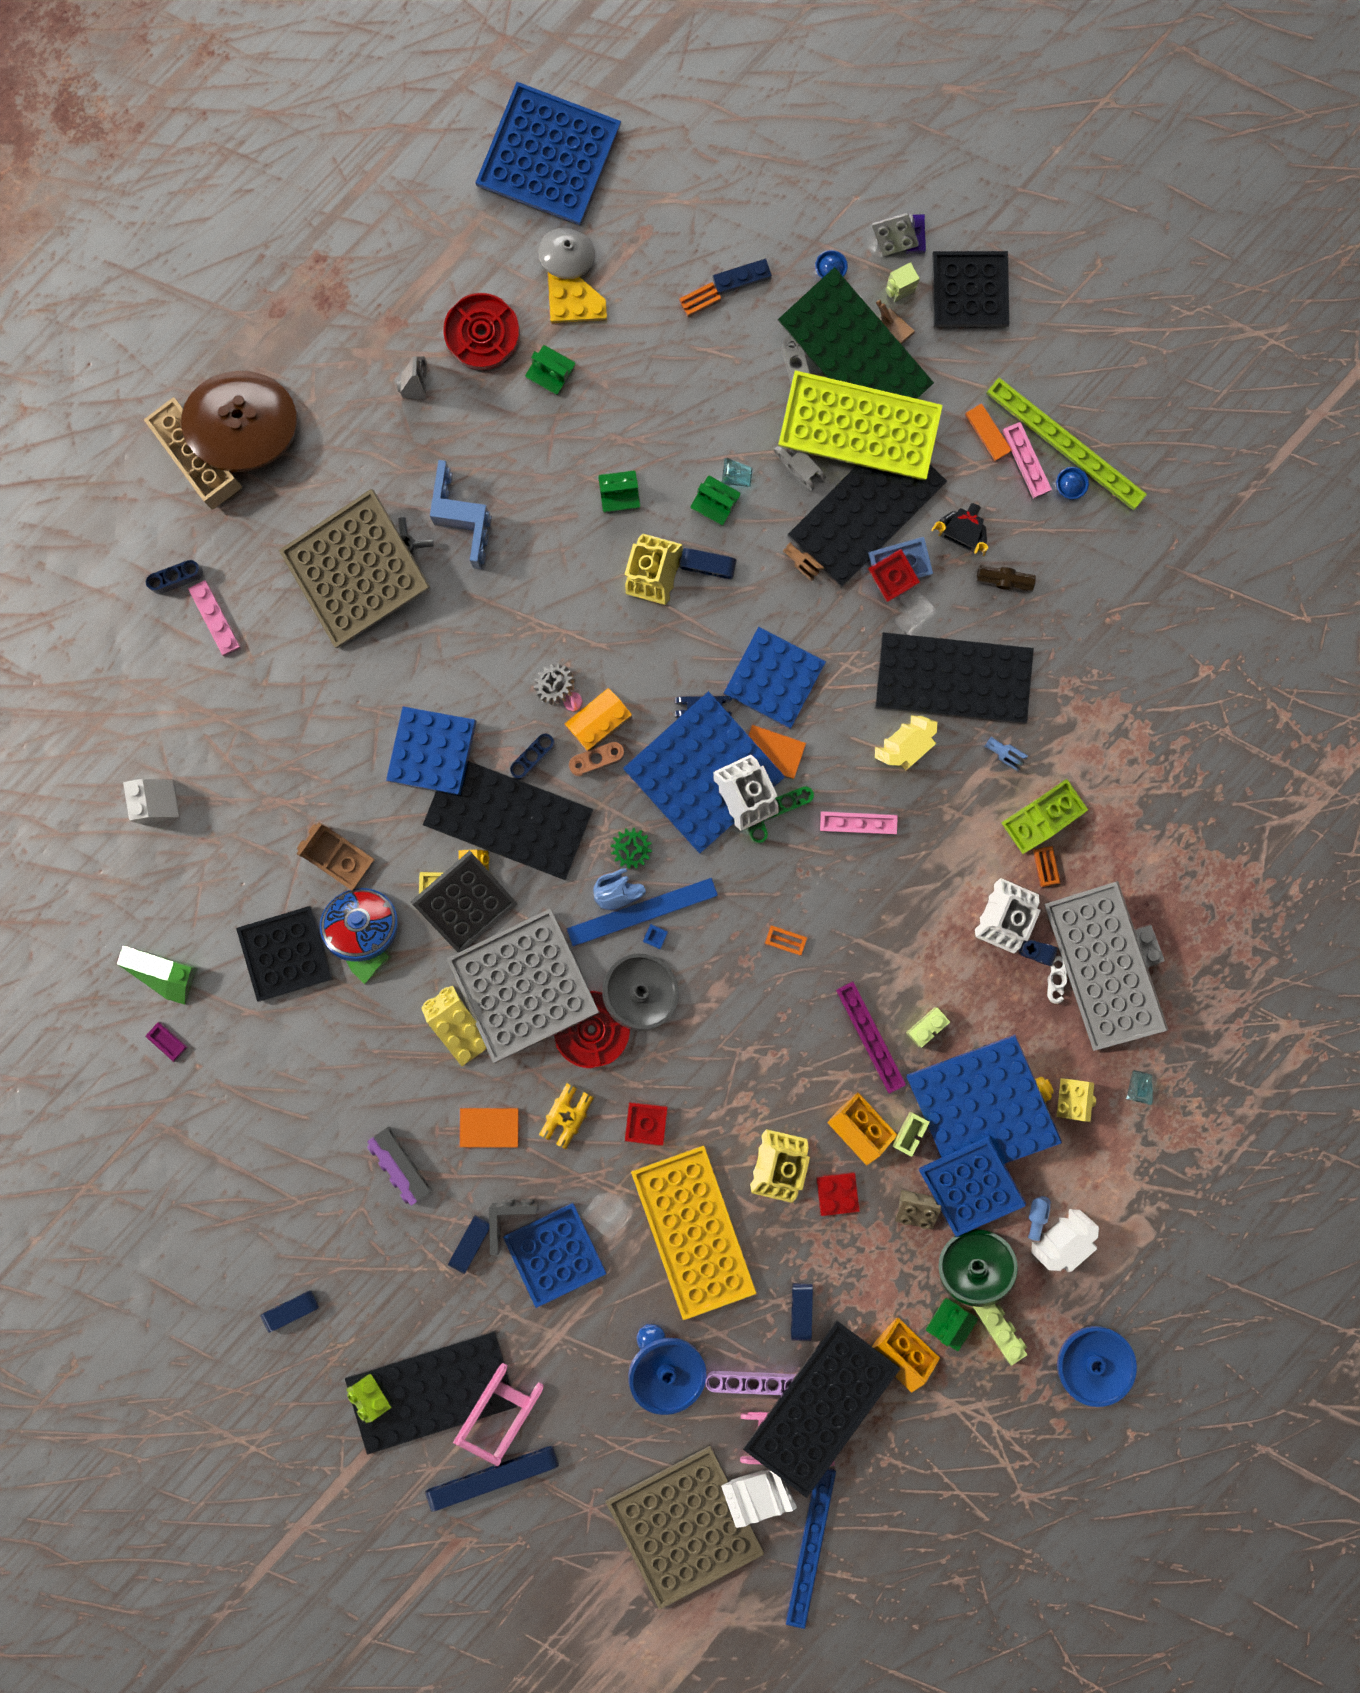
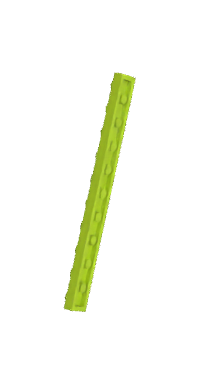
(1066, 443)

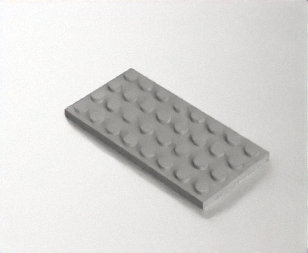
(1106, 966)

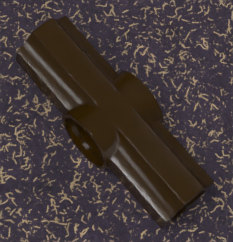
(1006, 578)

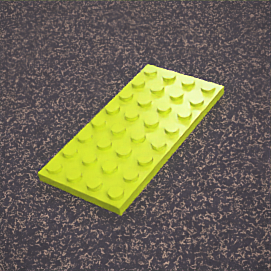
(860, 425)

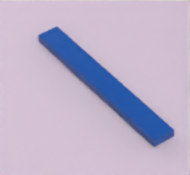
(642, 912)
(810, 1551)

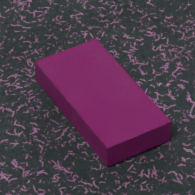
(166, 1041)

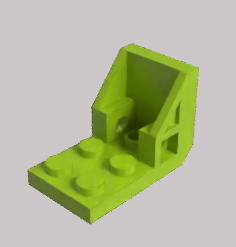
(1044, 816)

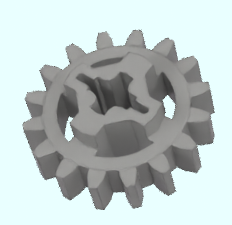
(554, 684)

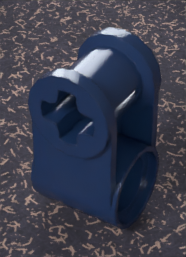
(1040, 952)

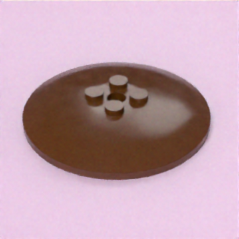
(245, 442)

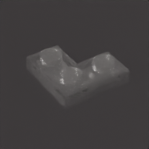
(917, 609)

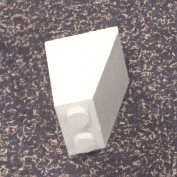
(151, 800)

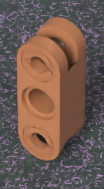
(607, 759)

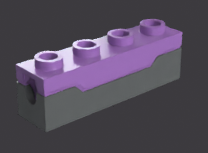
(399, 1166)

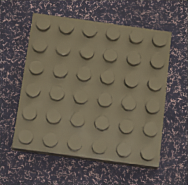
(354, 568)
(683, 1528)

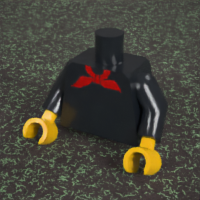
(964, 529)

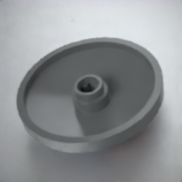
(640, 992)

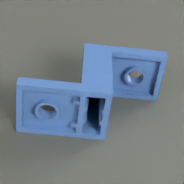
(460, 514)

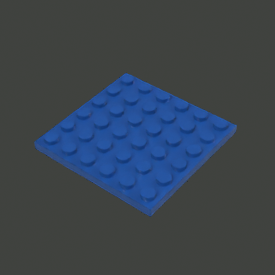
(548, 153)
(680, 768)
(985, 1096)

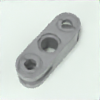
(793, 355)
(801, 466)

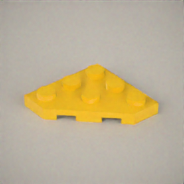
(574, 301)

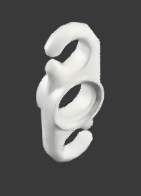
(1053, 987)

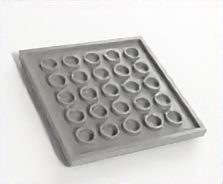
(522, 986)

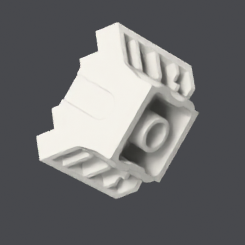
(747, 792)
(1008, 916)
(1067, 1242)
(757, 1497)

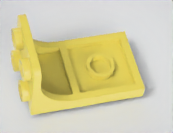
(454, 1025)

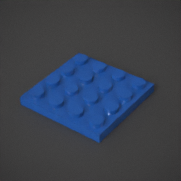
(774, 677)
(431, 750)
(972, 1186)
(554, 1255)

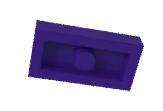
(920, 233)

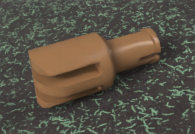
(803, 561)

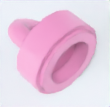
(573, 702)

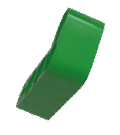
(782, 810)

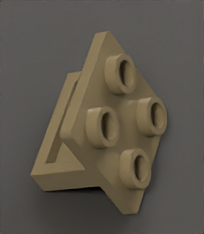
(917, 1210)

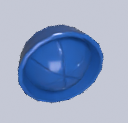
(828, 260)
(1072, 483)

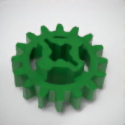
(622, 847)

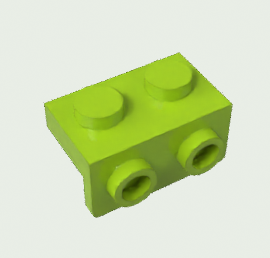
(368, 1399)

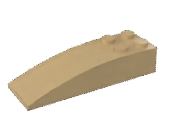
(209, 482)

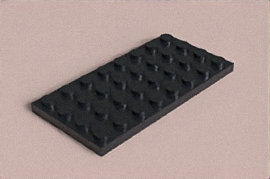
(861, 517)
(954, 678)
(512, 820)
(433, 1391)
(821, 1408)

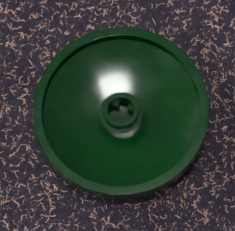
(978, 1268)

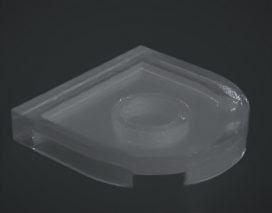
(606, 1213)

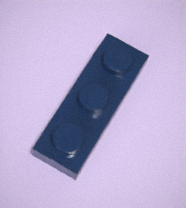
(742, 276)

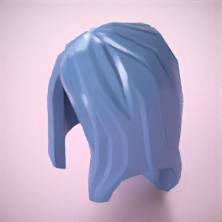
(614, 892)

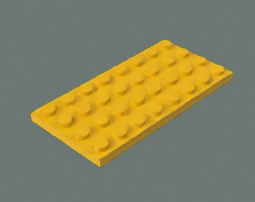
(693, 1232)

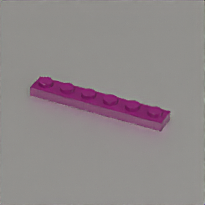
(870, 1037)

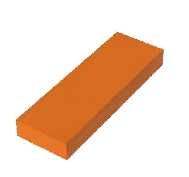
(988, 432)

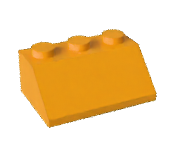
(598, 720)
(862, 1129)
(908, 1353)

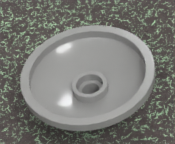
(566, 261)

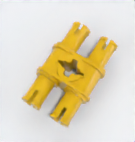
(570, 1126)

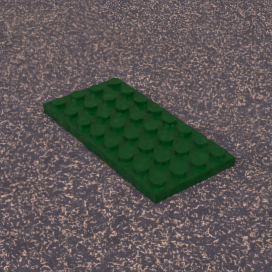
(851, 341)

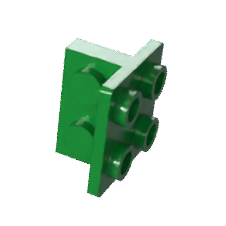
(549, 369)
(619, 491)
(715, 500)
(951, 1324)

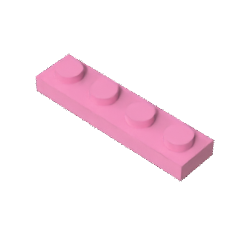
(1026, 460)
(214, 618)
(858, 823)

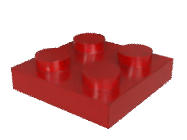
(893, 575)
(646, 1123)
(837, 1194)

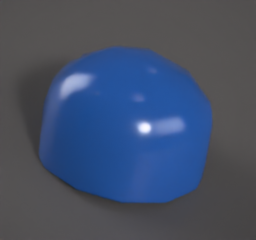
(648, 1334)

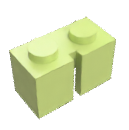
(902, 282)
(932, 1022)
(905, 1139)

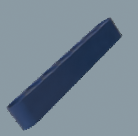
(491, 1478)

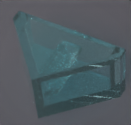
(736, 473)
(1140, 1088)

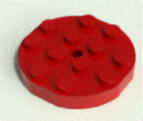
(479, 313)
(595, 1048)

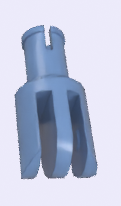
(1003, 751)
(1038, 1216)

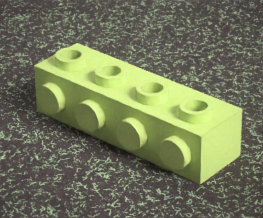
(1002, 1332)

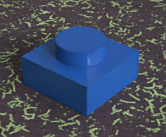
(655, 936)

